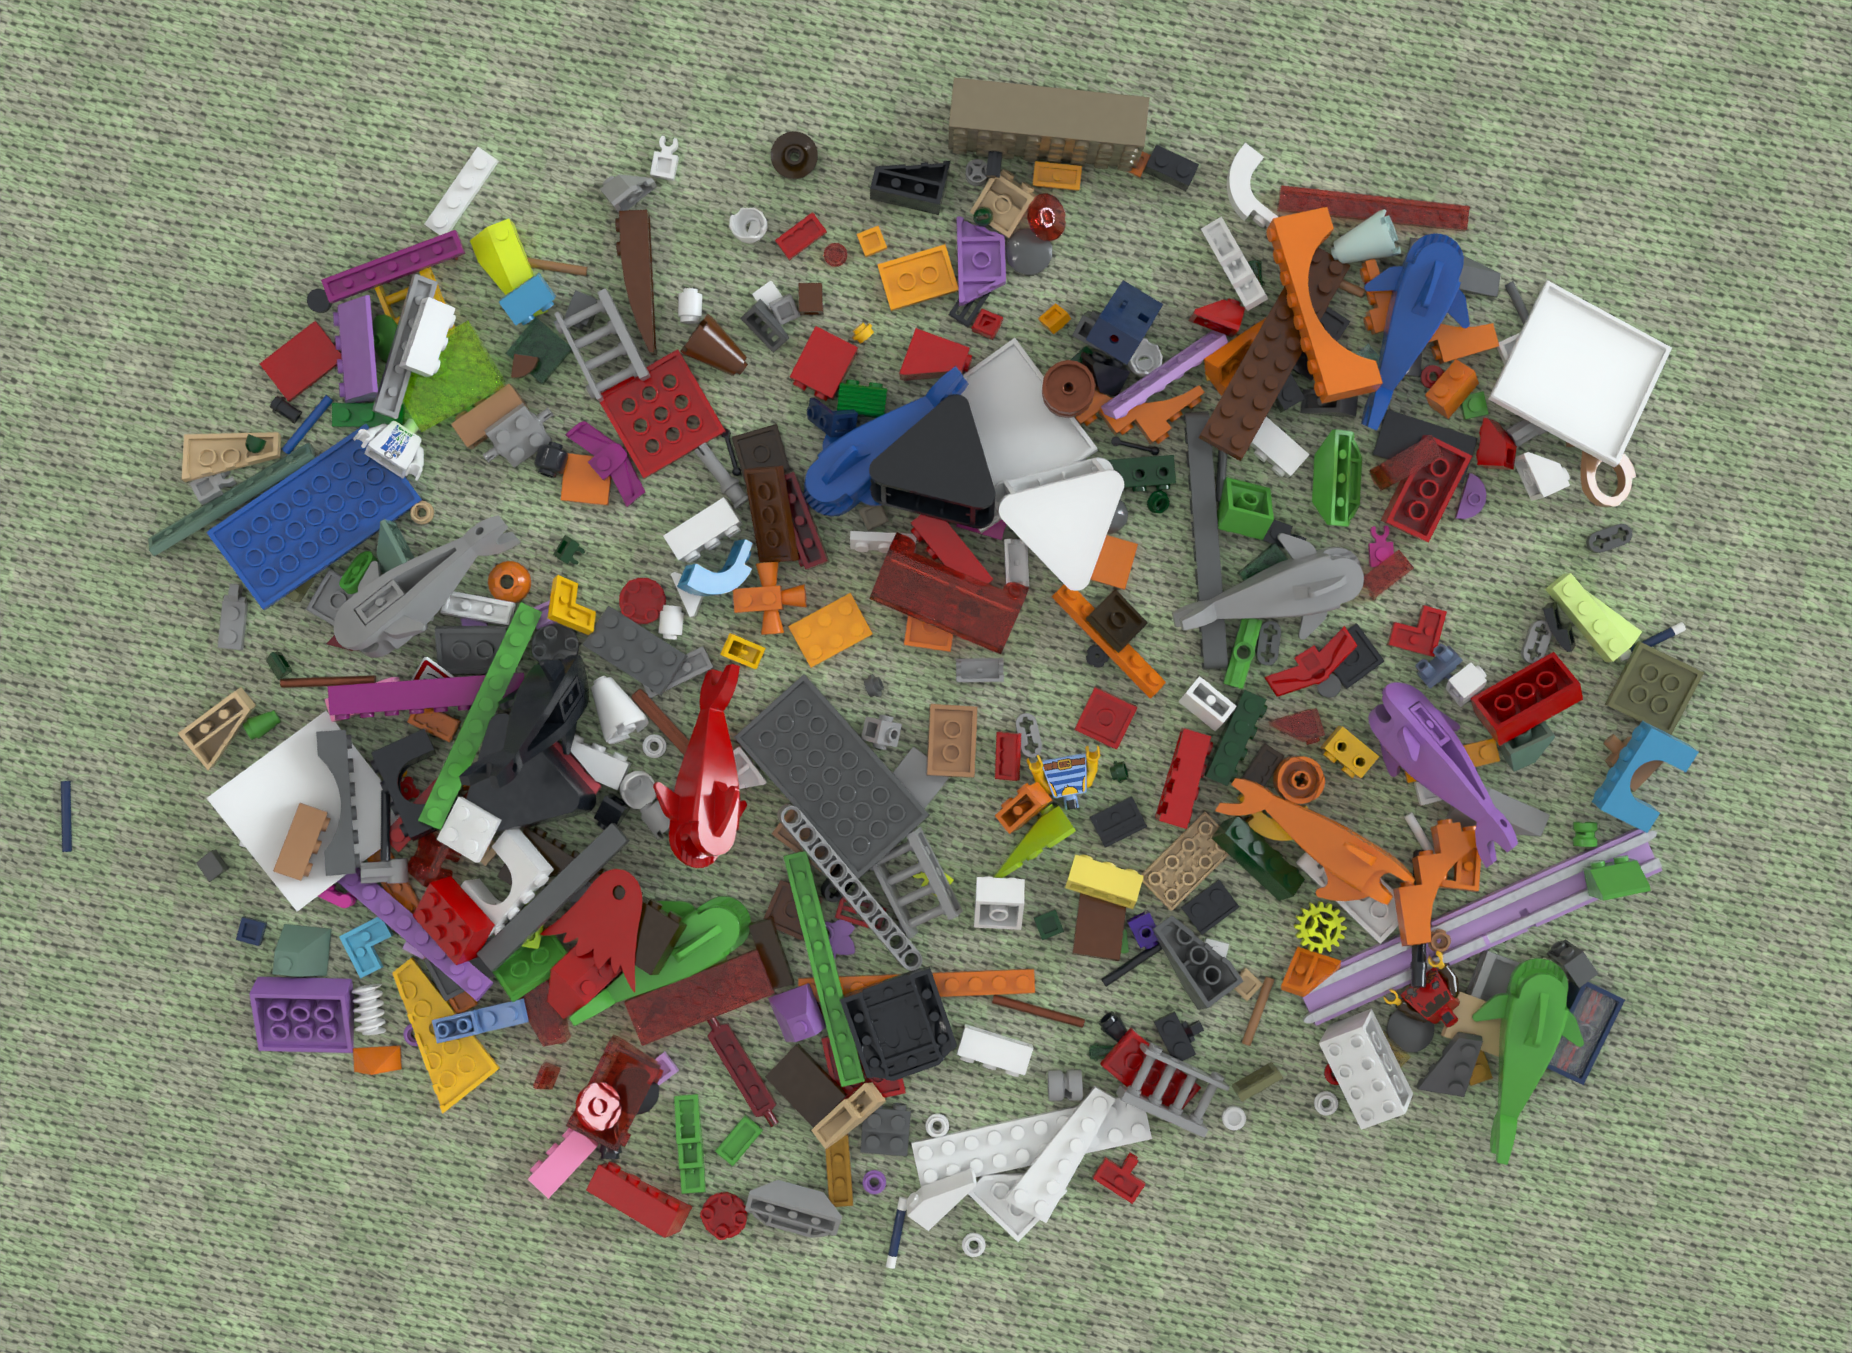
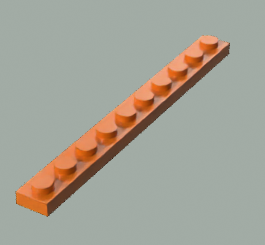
(951, 983)

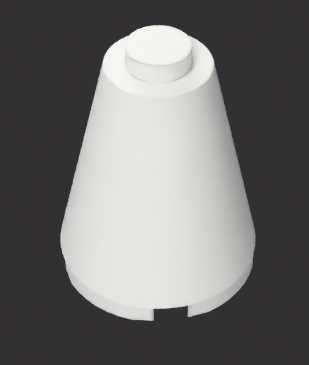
(616, 711)

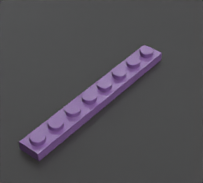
(404, 924)

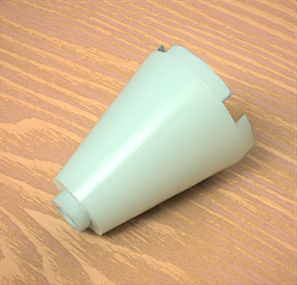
(1367, 241)

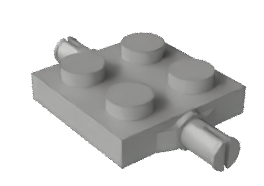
(518, 435)

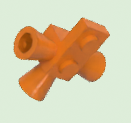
(768, 598)

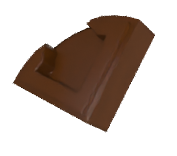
(523, 365)

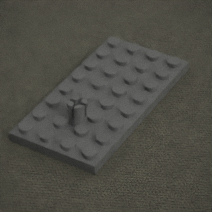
(831, 776)

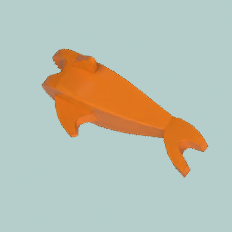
(1348, 858)

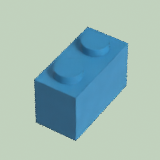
(527, 300)

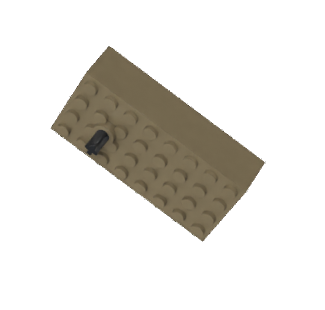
(1047, 124)

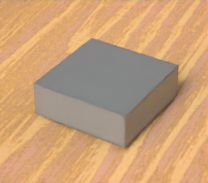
(784, 309)

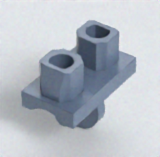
(1439, 667)

